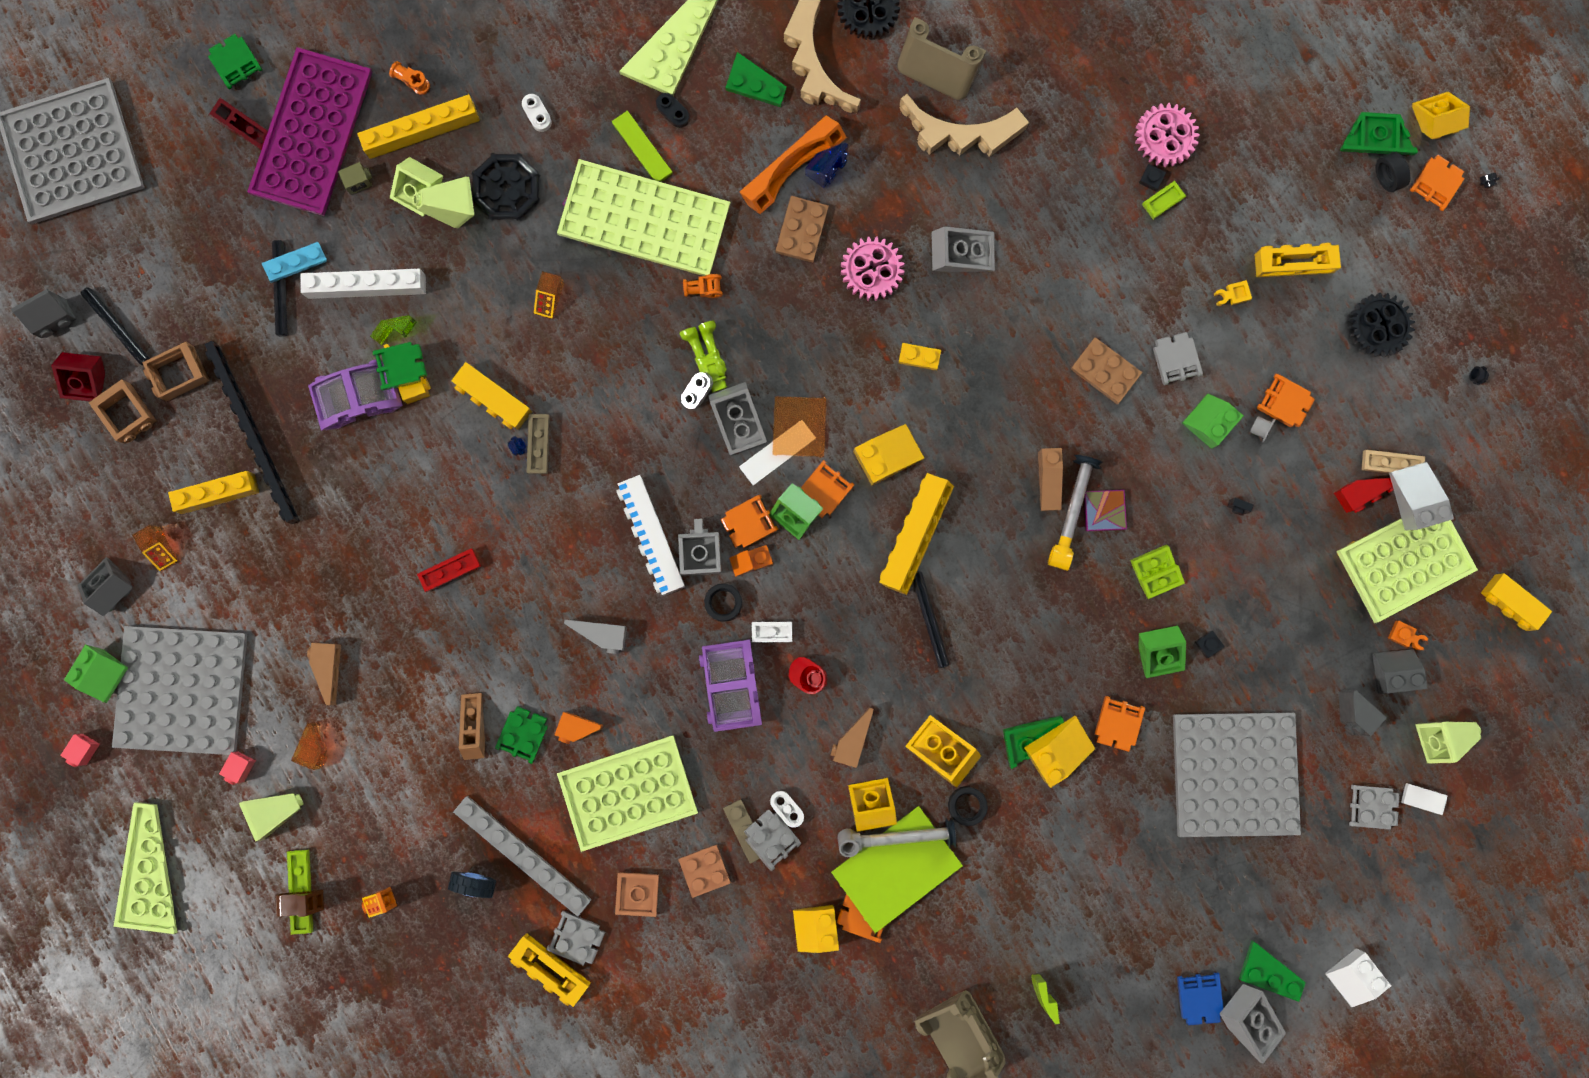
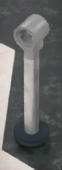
(858, 842)

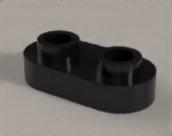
(671, 109)

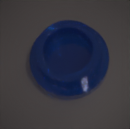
(517, 446)

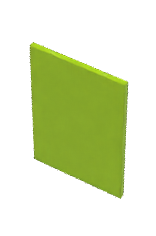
(894, 877)

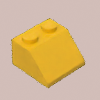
(1441, 115)
(872, 804)
(816, 929)

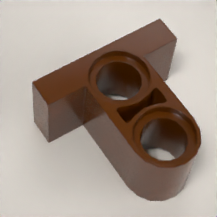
(299, 903)

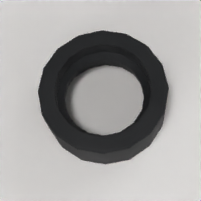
(1392, 172)
(708, 604)
(982, 802)

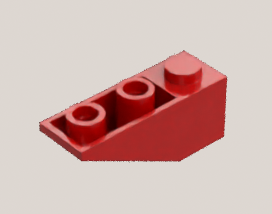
(1357, 493)

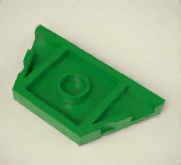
(1379, 134)

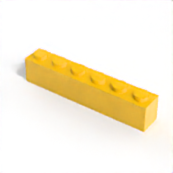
(418, 126)
(916, 533)

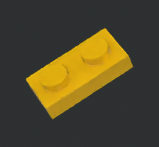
(919, 356)

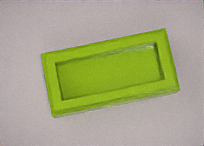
(1163, 200)

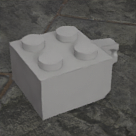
(699, 551)

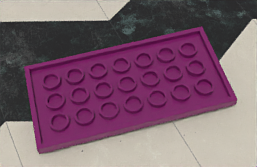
(310, 131)

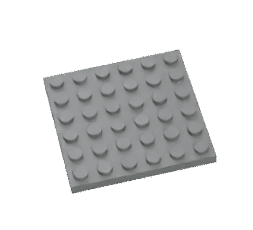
(70, 151)
(180, 690)
(1236, 774)

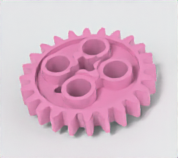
(1176, 120)
(879, 284)

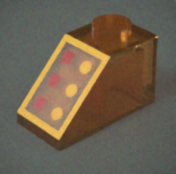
(548, 294)
(155, 547)

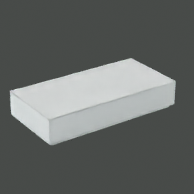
(1424, 799)

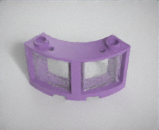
(350, 394)
(729, 685)

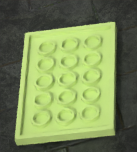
(1405, 566)
(627, 793)

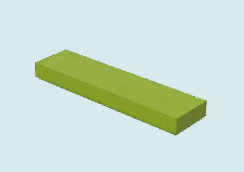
(642, 147)
(299, 881)

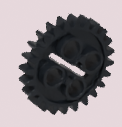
(850, 10)
(1398, 319)

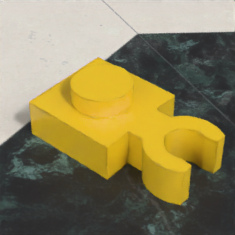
(1235, 292)

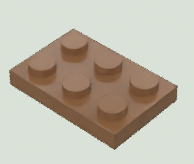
(802, 229)
(1106, 370)

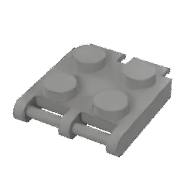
(1177, 358)
(1374, 807)
(771, 839)
(576, 939)

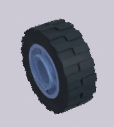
(472, 884)

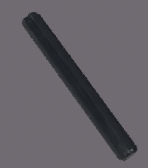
(279, 294)
(114, 325)
(930, 620)

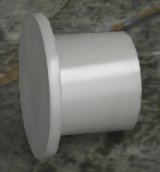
(1262, 427)

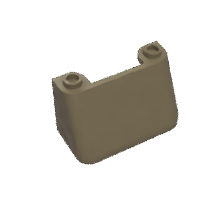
(937, 65)
(963, 1038)

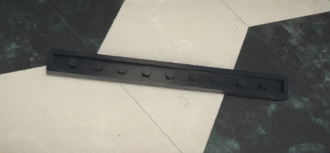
(254, 439)

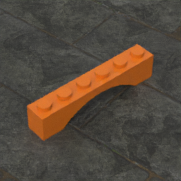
(764, 188)

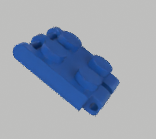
(1200, 999)

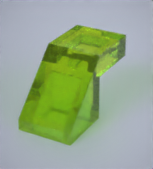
(401, 325)

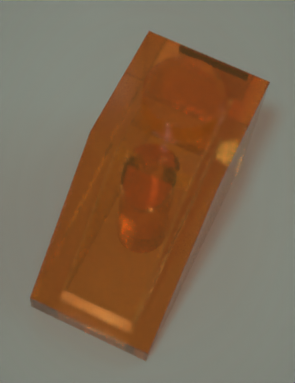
(311, 748)

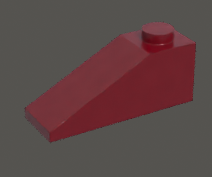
(238, 123)

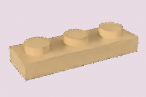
(1388, 462)

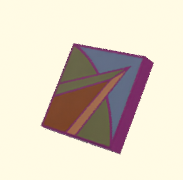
(1105, 510)

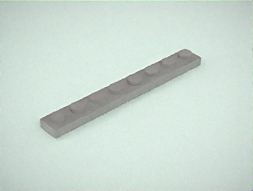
(522, 855)

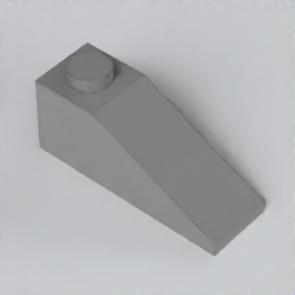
(604, 635)

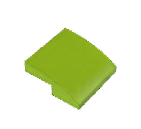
(1157, 571)
(1045, 999)

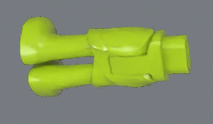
(712, 362)

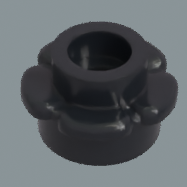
(1489, 180)
(1479, 375)

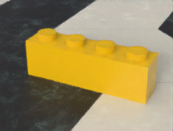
(492, 396)
(213, 492)

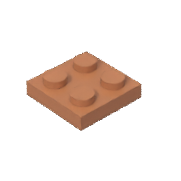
(704, 870)
(637, 894)

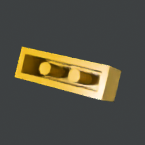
(1516, 602)

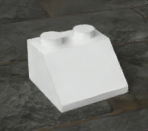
(1357, 978)

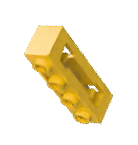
(1269, 258)
(551, 983)

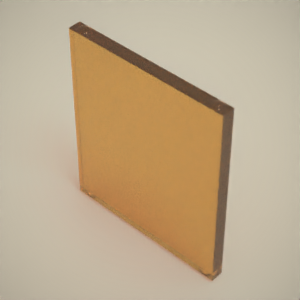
(799, 426)

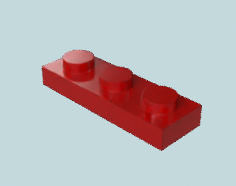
(449, 570)

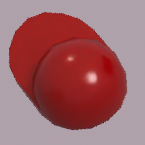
(807, 675)

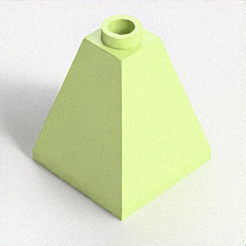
(447, 202)
(1447, 740)
(269, 813)

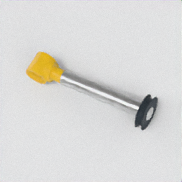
(1062, 554)

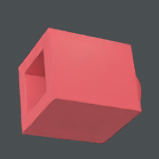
(79, 750)
(237, 768)

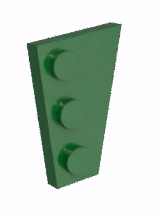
(754, 82)
(1020, 736)
(1268, 973)

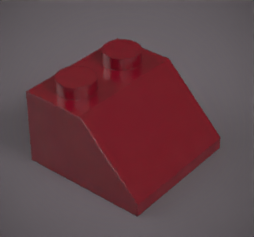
(78, 376)

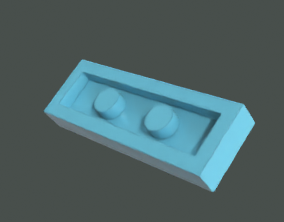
(294, 262)

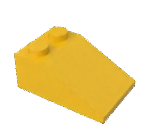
(888, 454)
(943, 751)
(1060, 751)

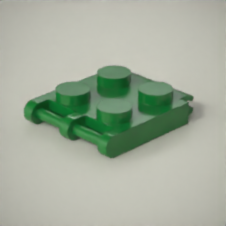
(234, 60)
(400, 365)
(523, 734)

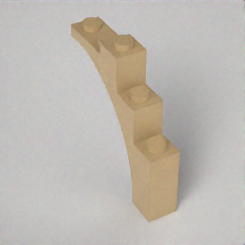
(817, 84)
(960, 137)

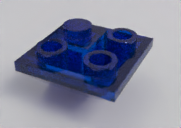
(826, 163)

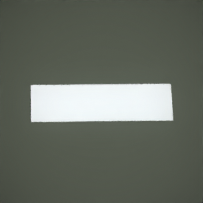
(762, 464)

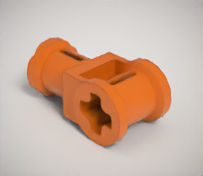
(412, 78)
(704, 286)

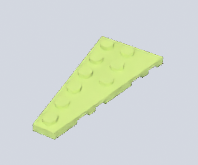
(669, 51)
(145, 885)

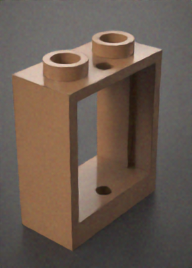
(193, 361)
(112, 396)

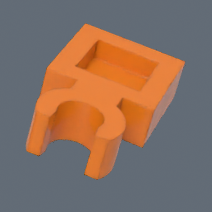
(1405, 635)

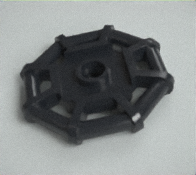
(505, 175)

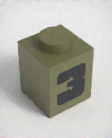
(355, 178)

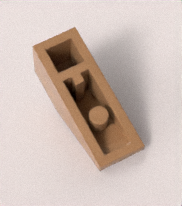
(1050, 478)
(325, 666)
(472, 727)
(851, 743)

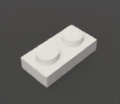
(771, 631)

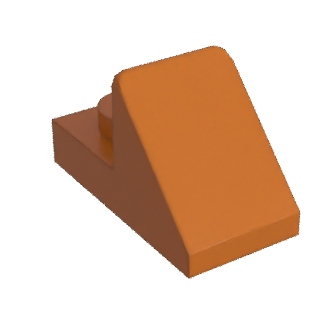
(751, 560)

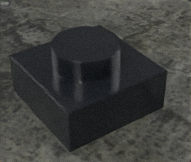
(1152, 177)
(1239, 506)
(1209, 644)

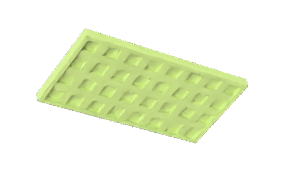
(643, 218)

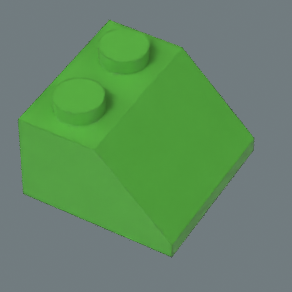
(1212, 420)
(795, 511)
(1162, 651)
(96, 673)

